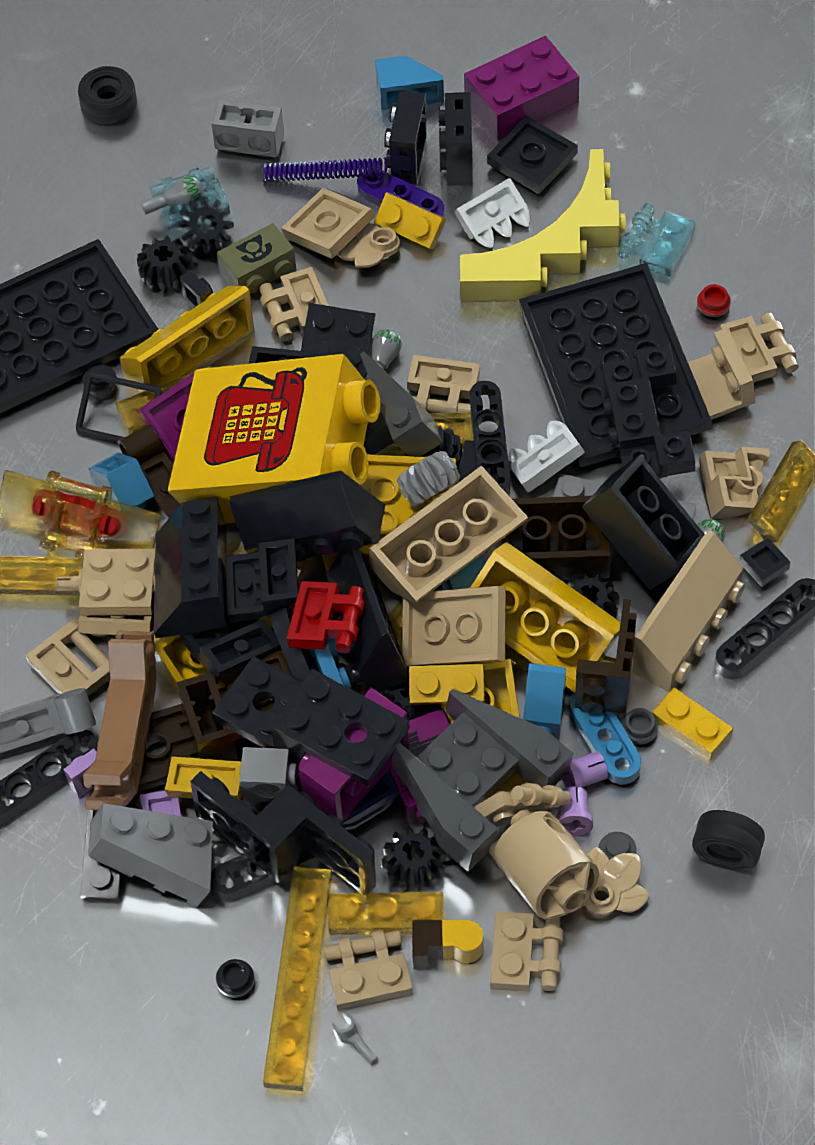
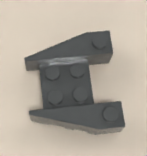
(400, 417)
(471, 765)

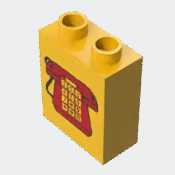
(272, 427)

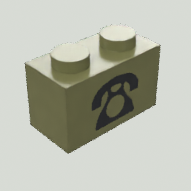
(257, 259)

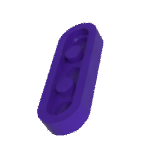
(374, 189)

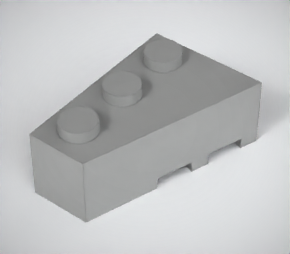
(156, 847)

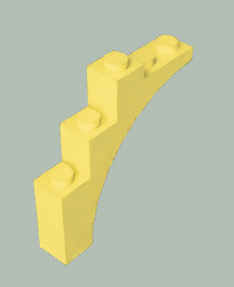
(557, 249)

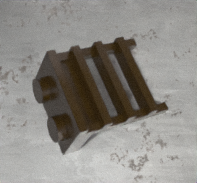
(605, 684)

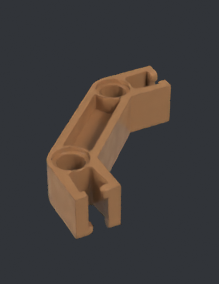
(124, 721)

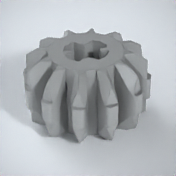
(428, 478)

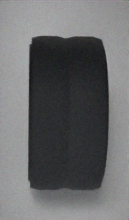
(105, 80)
(728, 839)

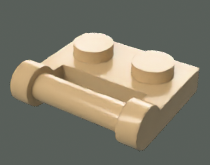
(62, 668)

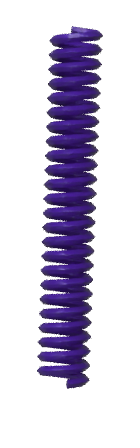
(324, 168)

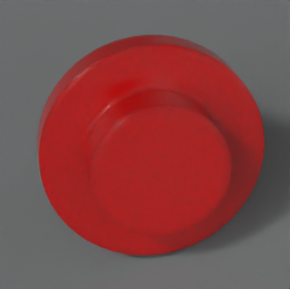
(713, 300)

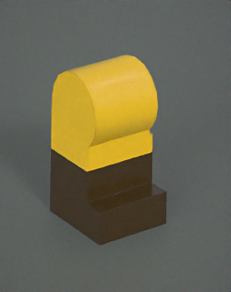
(445, 941)

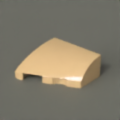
(732, 480)

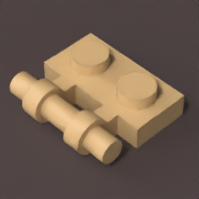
(297, 289)
(750, 343)
(443, 378)
(504, 805)
(513, 951)
(370, 980)

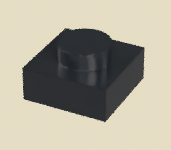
(194, 289)
(764, 562)

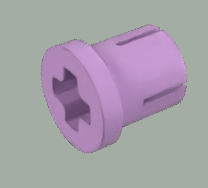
(585, 771)
(575, 814)

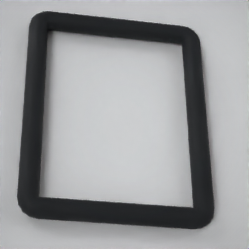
(85, 396)

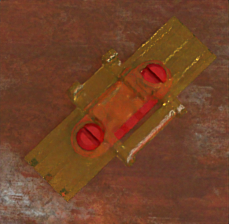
(74, 520)

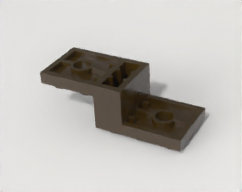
(189, 726)

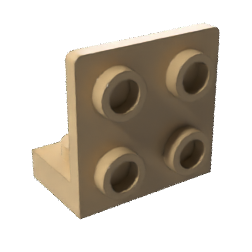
(723, 377)

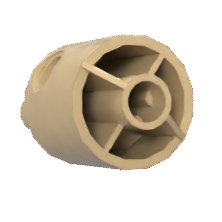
(545, 864)

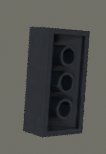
(319, 512)
(191, 570)
(376, 649)

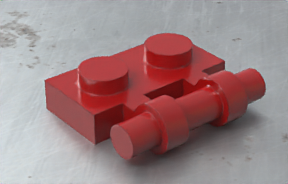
(314, 612)

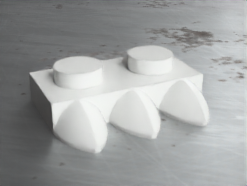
(493, 211)
(544, 455)

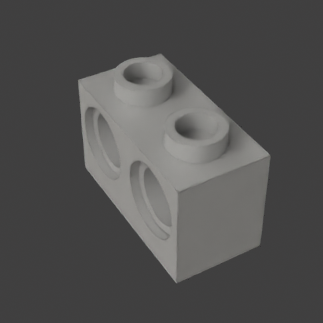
(247, 128)
(265, 775)

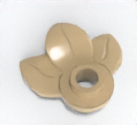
(370, 246)
(619, 881)

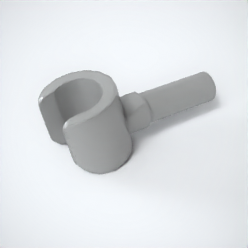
(350, 1035)

